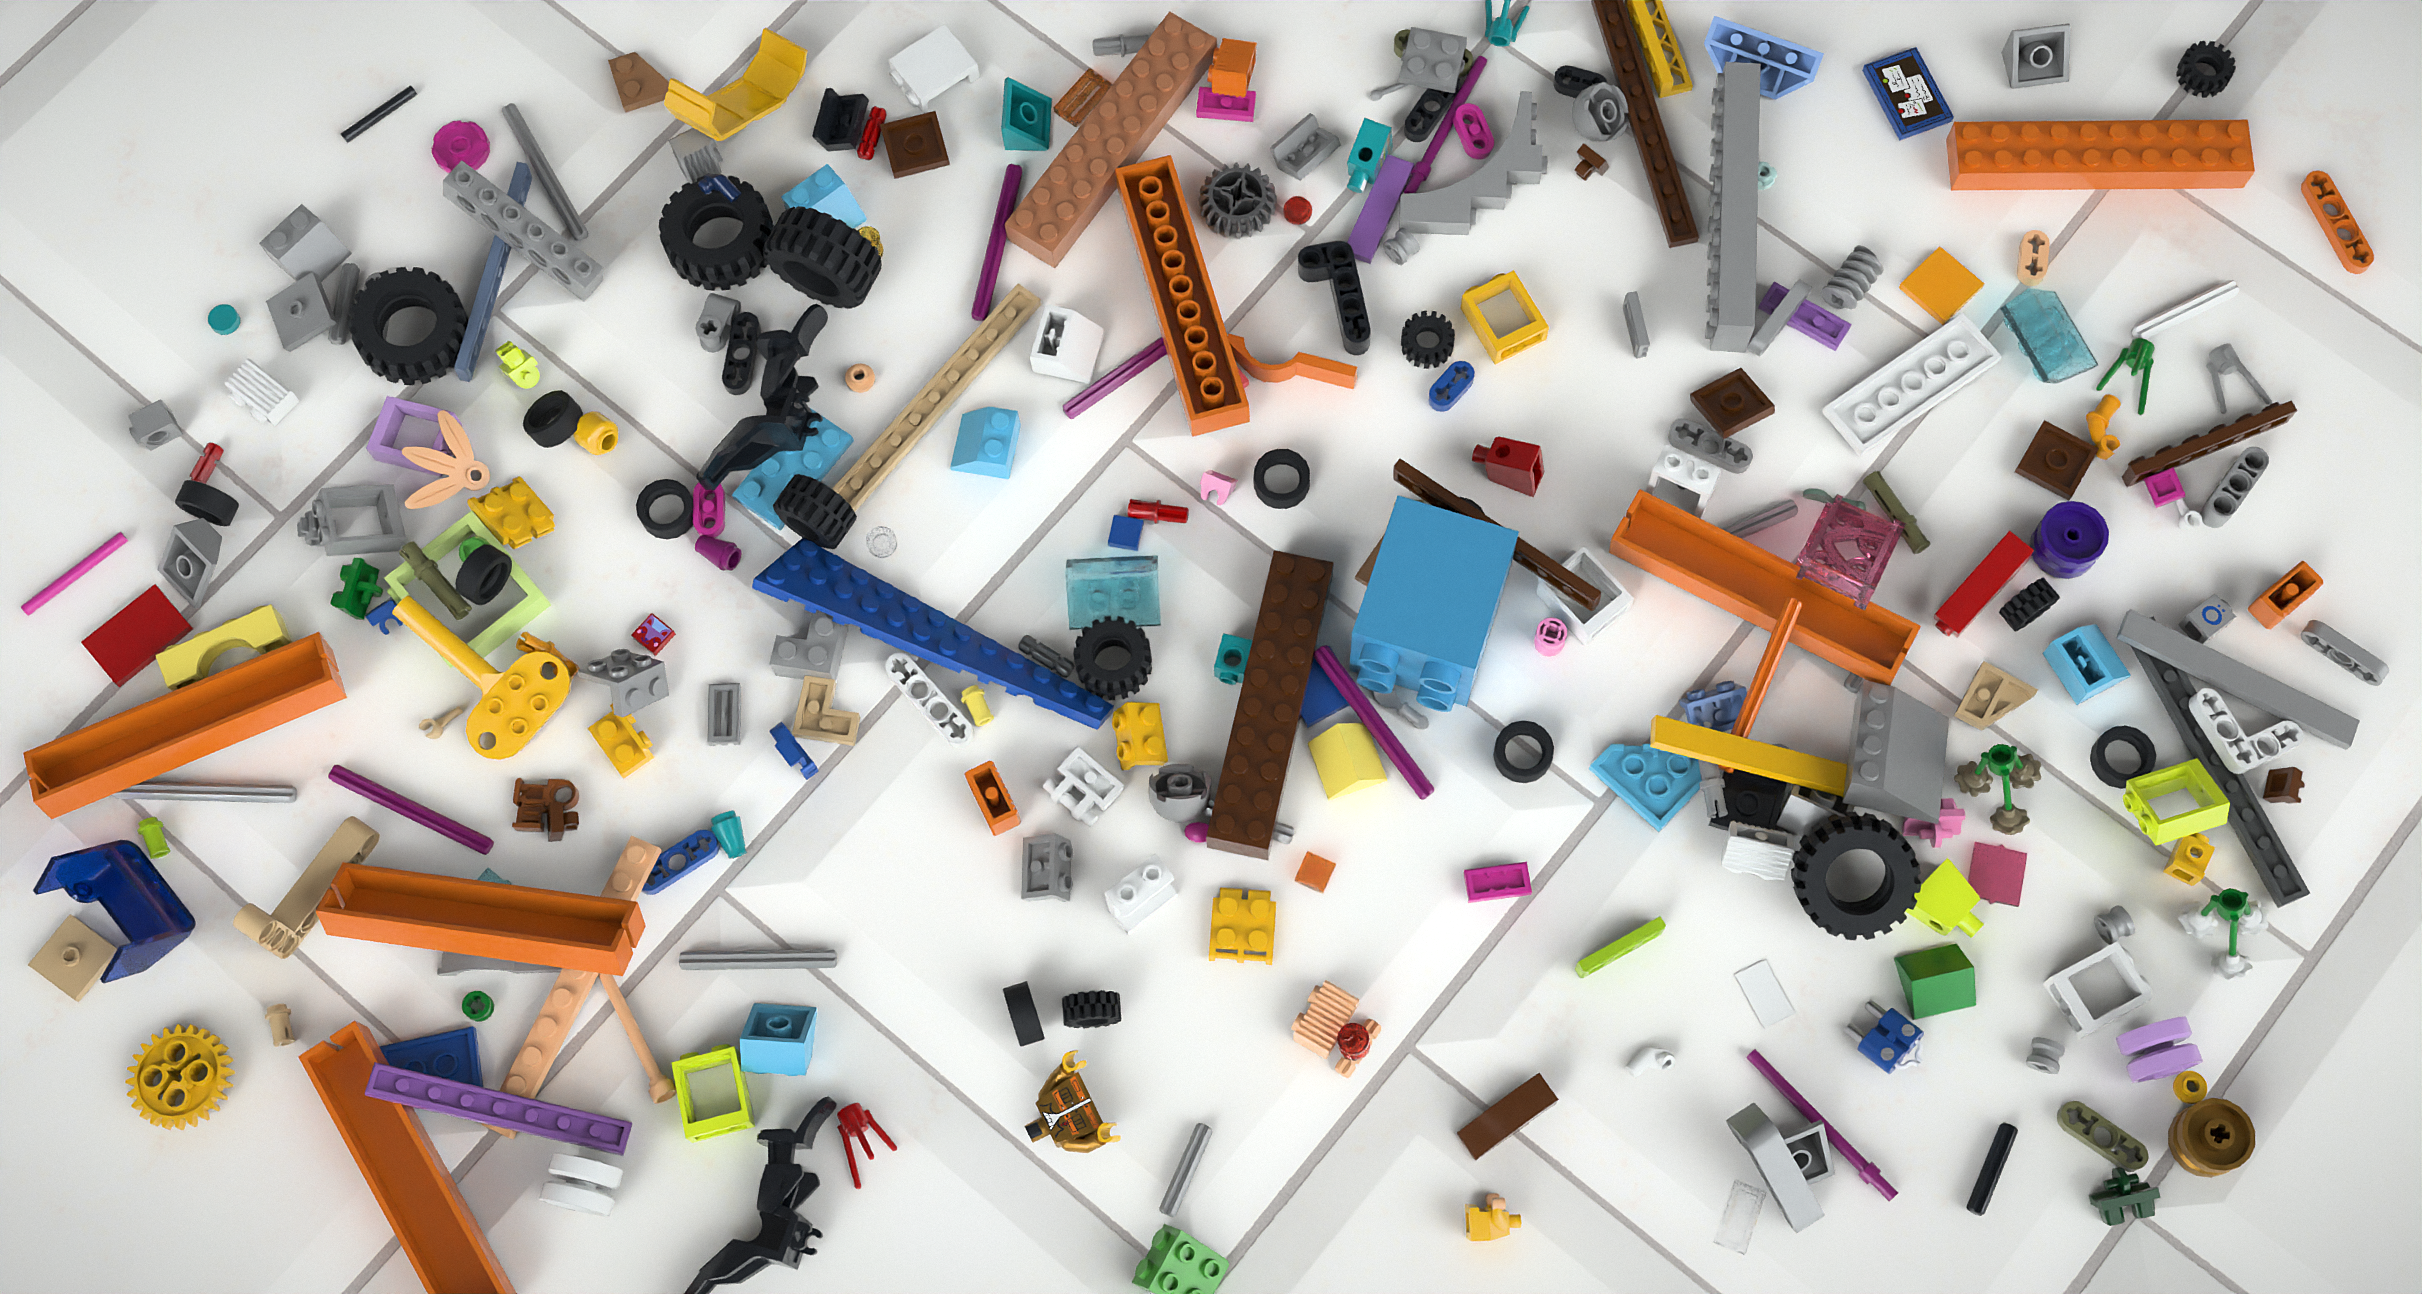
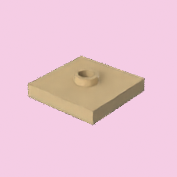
(73, 958)

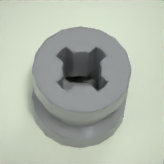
(1401, 246)
(2114, 924)
(2045, 1055)

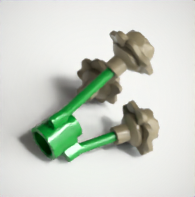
(2013, 769)

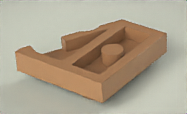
(637, 82)

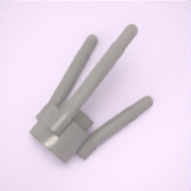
(2226, 361)

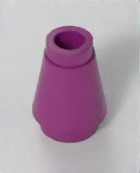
(719, 552)

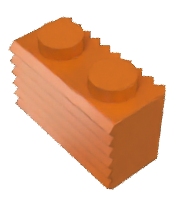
(1232, 67)
(2285, 595)
(993, 798)

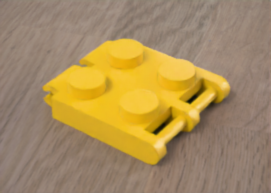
(513, 513)
(1243, 925)

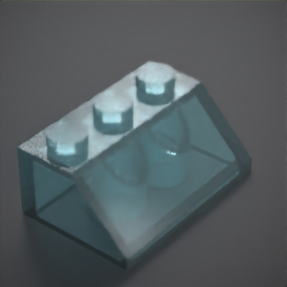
(2047, 336)
(1113, 589)

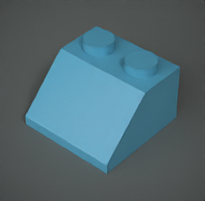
(827, 194)
(987, 442)
(778, 1039)

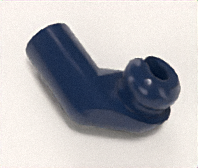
(719, 183)

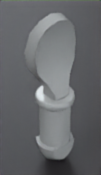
(1392, 701)

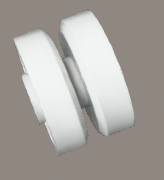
(582, 1179)

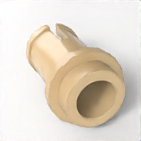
(280, 1024)

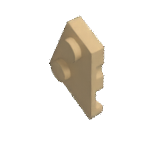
(1992, 697)

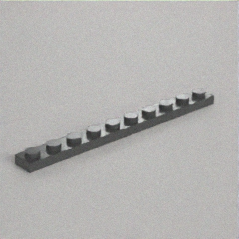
(2245, 811)

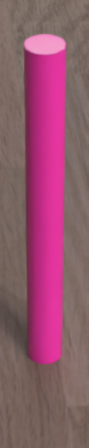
(74, 573)

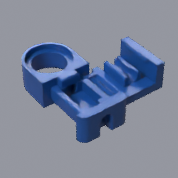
(792, 751)

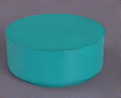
(224, 319)

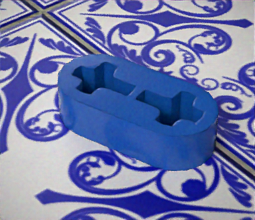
(1456, 390)

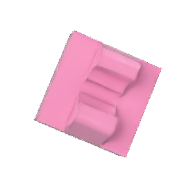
(1216, 481)

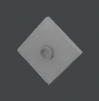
(301, 311)

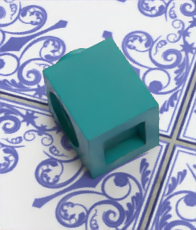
(1232, 647)

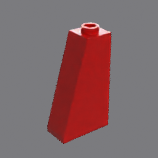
(1983, 585)

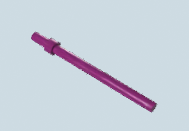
(1422, 168)
(1868, 1171)

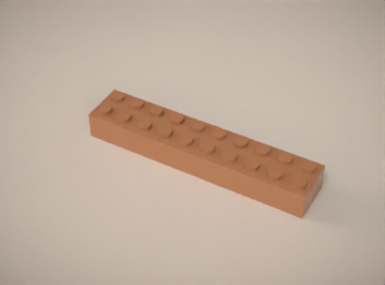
(1111, 138)

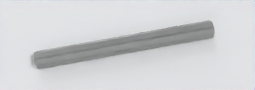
(545, 172)
(209, 792)

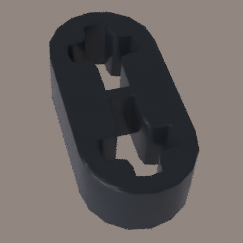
(1579, 80)

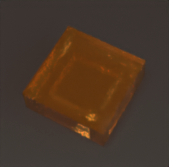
(1315, 872)

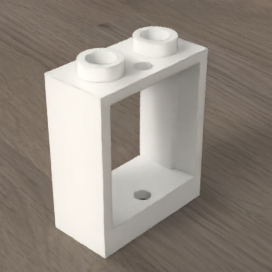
(1673, 473)
(1603, 578)
(2072, 1005)

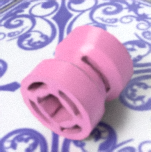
(1547, 642)

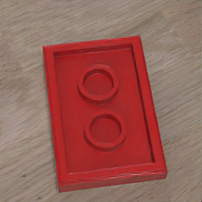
(136, 635)

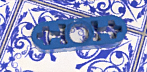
(690, 865)

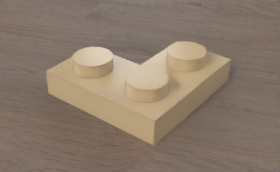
(817, 720)

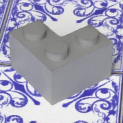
(815, 656)

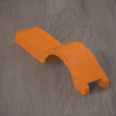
(1302, 365)

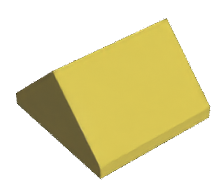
(1346, 759)

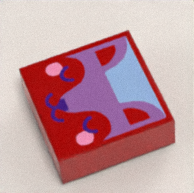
(653, 634)

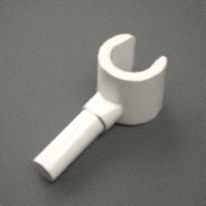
(2186, 513)

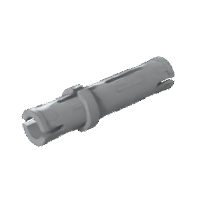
(1712, 785)

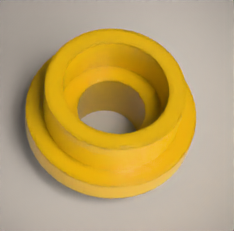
(2181, 1091)

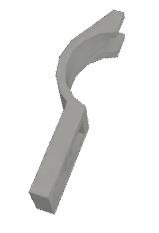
(456, 963)

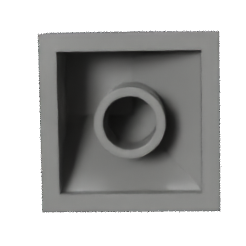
(191, 559)

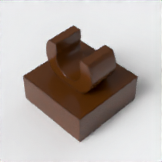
(1590, 162)
(2283, 785)
(559, 821)

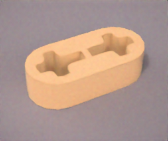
(2039, 258)

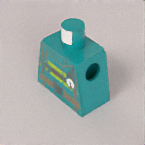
(1368, 154)

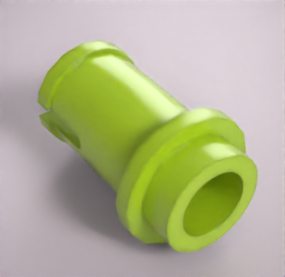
(153, 837)

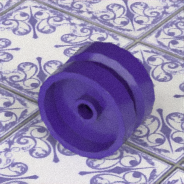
(2069, 539)

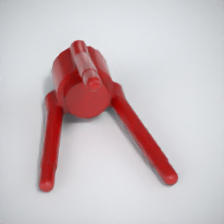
(855, 1122)

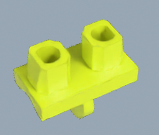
(518, 365)

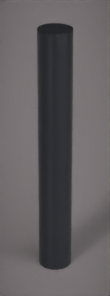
(378, 114)

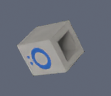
(2207, 619)

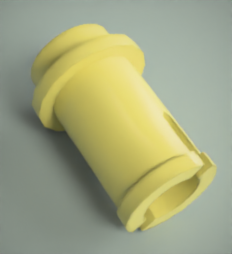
(977, 705)

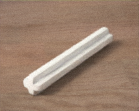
(2185, 310)

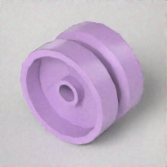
(2160, 1054)

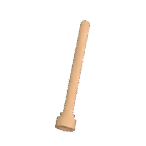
(660, 1086)

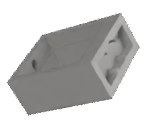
(357, 496)

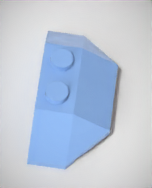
(1783, 63)

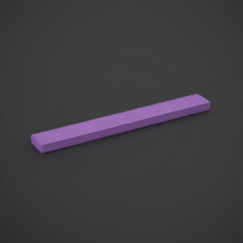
(498, 1108)

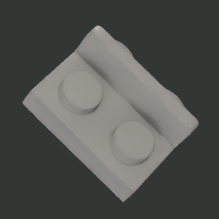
(1046, 868)

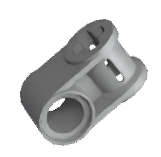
(716, 321)

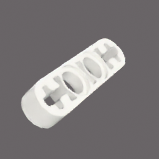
(929, 700)

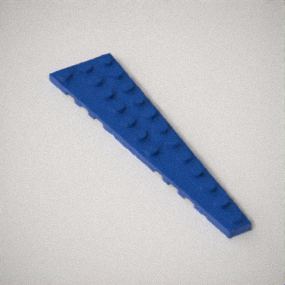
(888, 614)

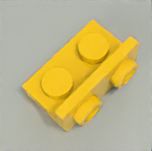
(622, 743)

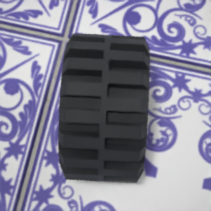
(814, 511)
(1106, 635)

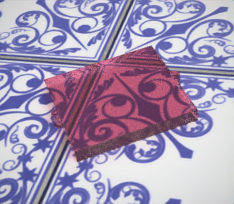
(1997, 873)

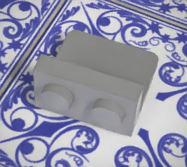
(632, 678)

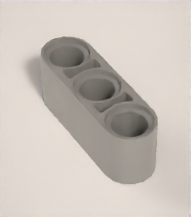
(2225, 496)

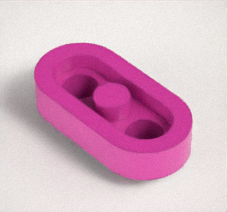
(1474, 133)
(708, 510)

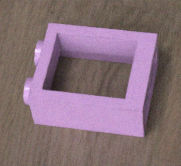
(388, 426)

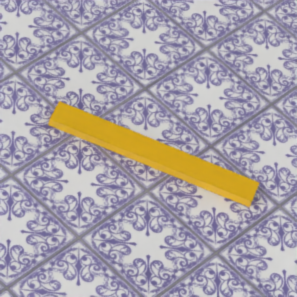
(1747, 755)

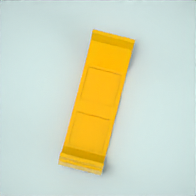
(753, 96)

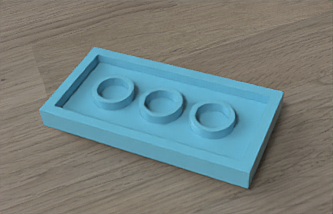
(770, 478)

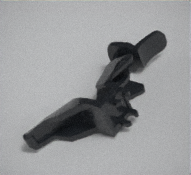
(785, 399)
(781, 1192)

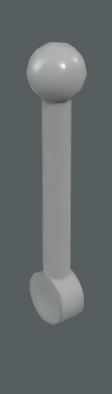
(1376, 94)

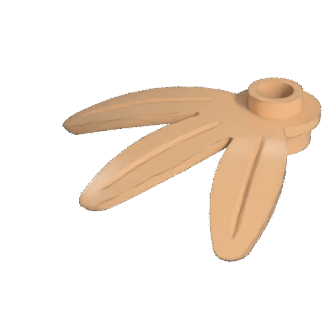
(439, 462)

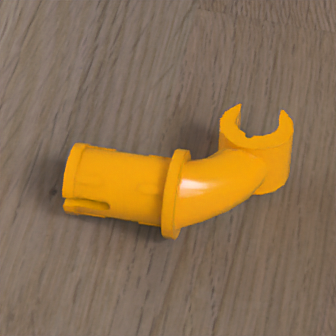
(2099, 421)
(533, 644)

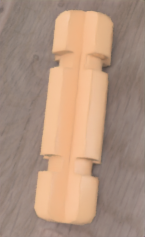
(1345, 1066)

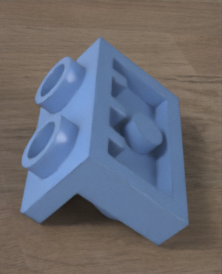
(1715, 706)

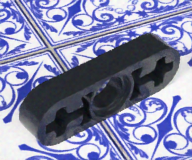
(1431, 118)
(735, 342)

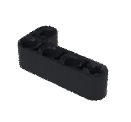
(1344, 297)

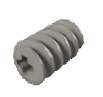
(1852, 279)

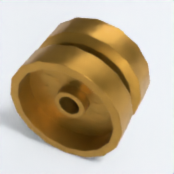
(2211, 1137)

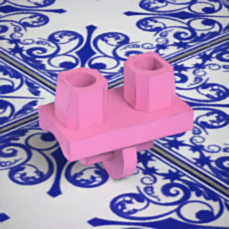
(1948, 825)

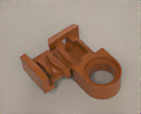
(533, 799)

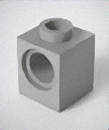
(154, 425)

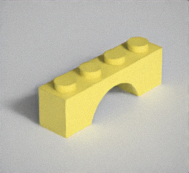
(191, 661)

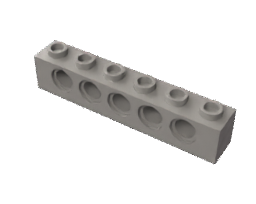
(522, 230)

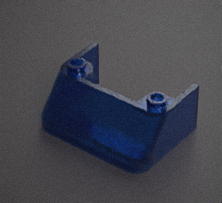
(132, 895)

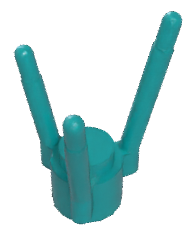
(1501, 30)

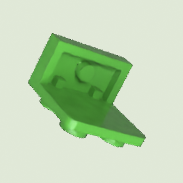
(1179, 1265)

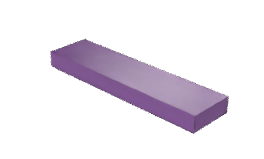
(1379, 207)

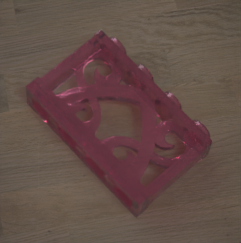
(1845, 578)

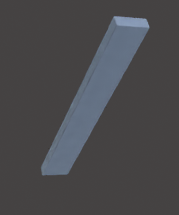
(489, 284)

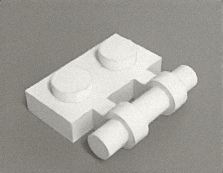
(1090, 779)

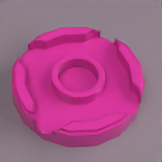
(460, 142)

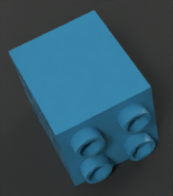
(1431, 603)

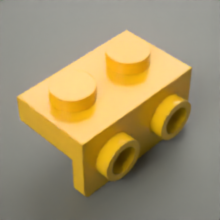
(1139, 735)

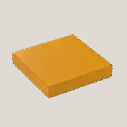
(1941, 285)

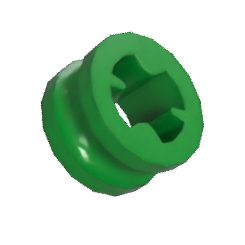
(485, 999)

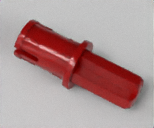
(1156, 511)

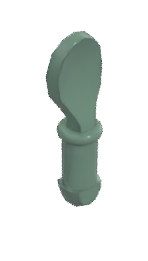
(1821, 496)

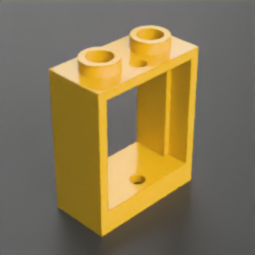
(1516, 341)

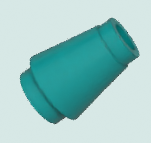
(729, 832)

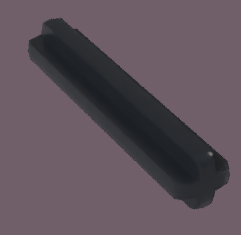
(1992, 1169)

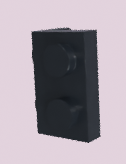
(840, 120)

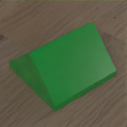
(1937, 981)

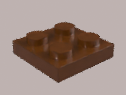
(914, 144)
(1732, 403)
(2056, 460)

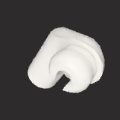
(1650, 1058)

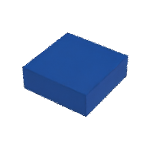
(1125, 533)

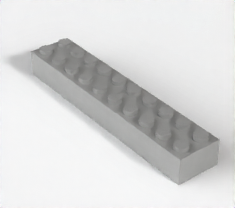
(1734, 207)

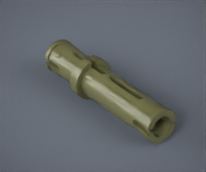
(1895, 510)
(428, 572)

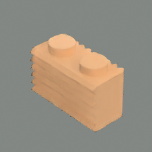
(1328, 1013)

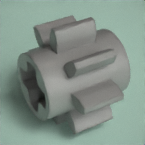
(309, 527)

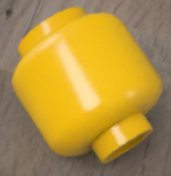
(596, 433)

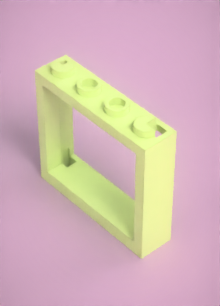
(508, 623)

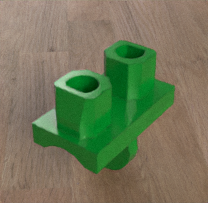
(358, 590)

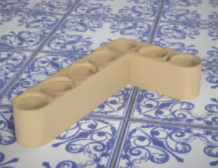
(297, 913)

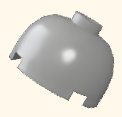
(1600, 112)
(1179, 792)

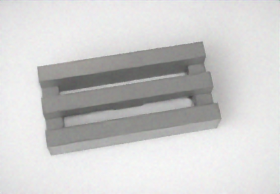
(1636, 325)
(724, 739)

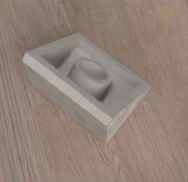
(2037, 56)
(1811, 1151)

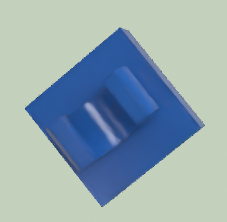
(382, 613)

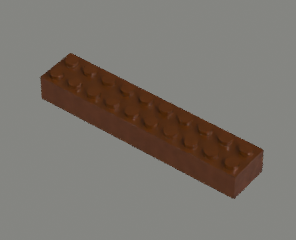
(1270, 706)

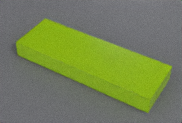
(1620, 947)

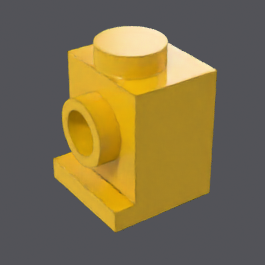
(2183, 865)

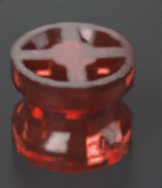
(1353, 1048)

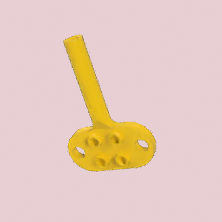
(512, 702)

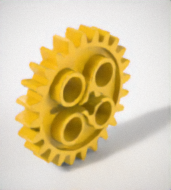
(161, 1058)

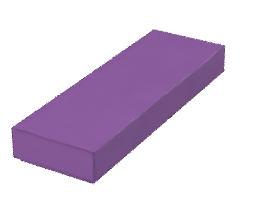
(1808, 318)

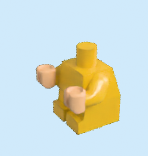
(1491, 1221)

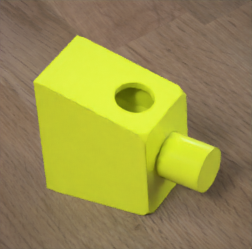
(1947, 902)

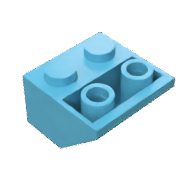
(2085, 662)

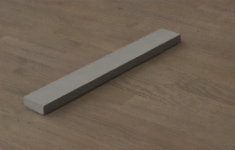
(2238, 679)

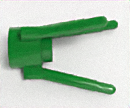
(2136, 357)

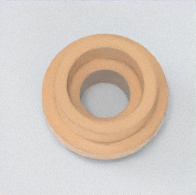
(860, 385)

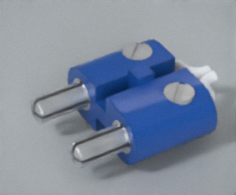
(1889, 1040)

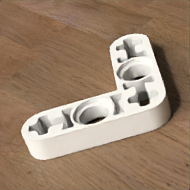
(2242, 745)

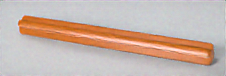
(1765, 670)

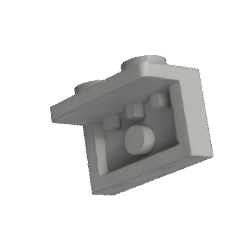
(1304, 147)

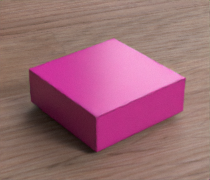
(2164, 487)

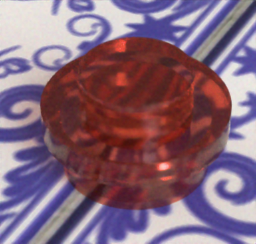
(1297, 210)

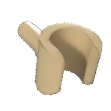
(439, 724)

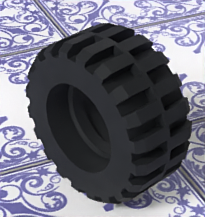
(822, 257)
(720, 265)
(398, 292)
(1869, 914)

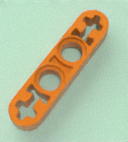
(2342, 220)

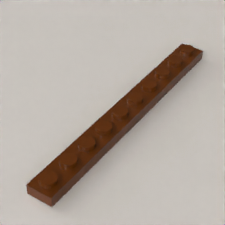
(1646, 123)

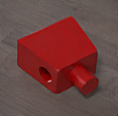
(1512, 464)

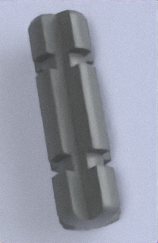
(1046, 656)

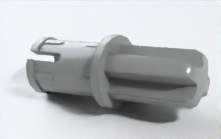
(1118, 45)

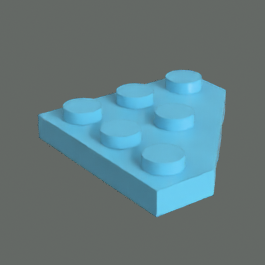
(1649, 780)

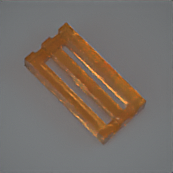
(1096, 80)

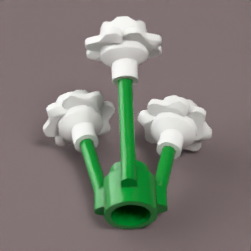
(2243, 917)

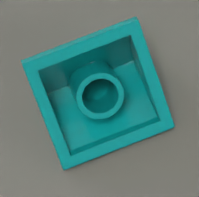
(1025, 118)

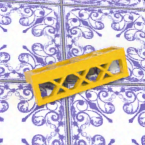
(1652, 47)

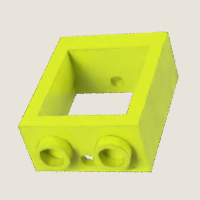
(2184, 775)
(721, 1124)

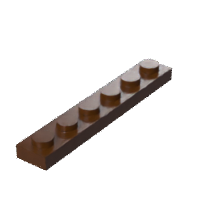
(2216, 439)

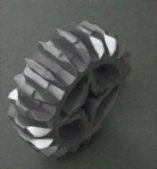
(1227, 187)

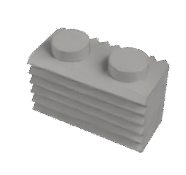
(696, 154)

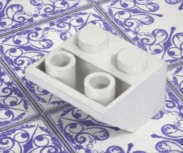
(1066, 345)

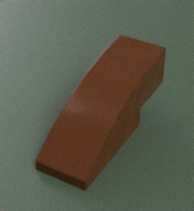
(1507, 1116)

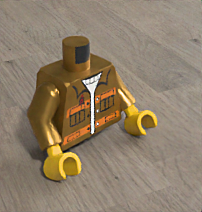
(1069, 1111)

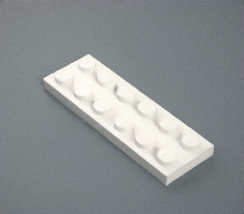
(1911, 384)

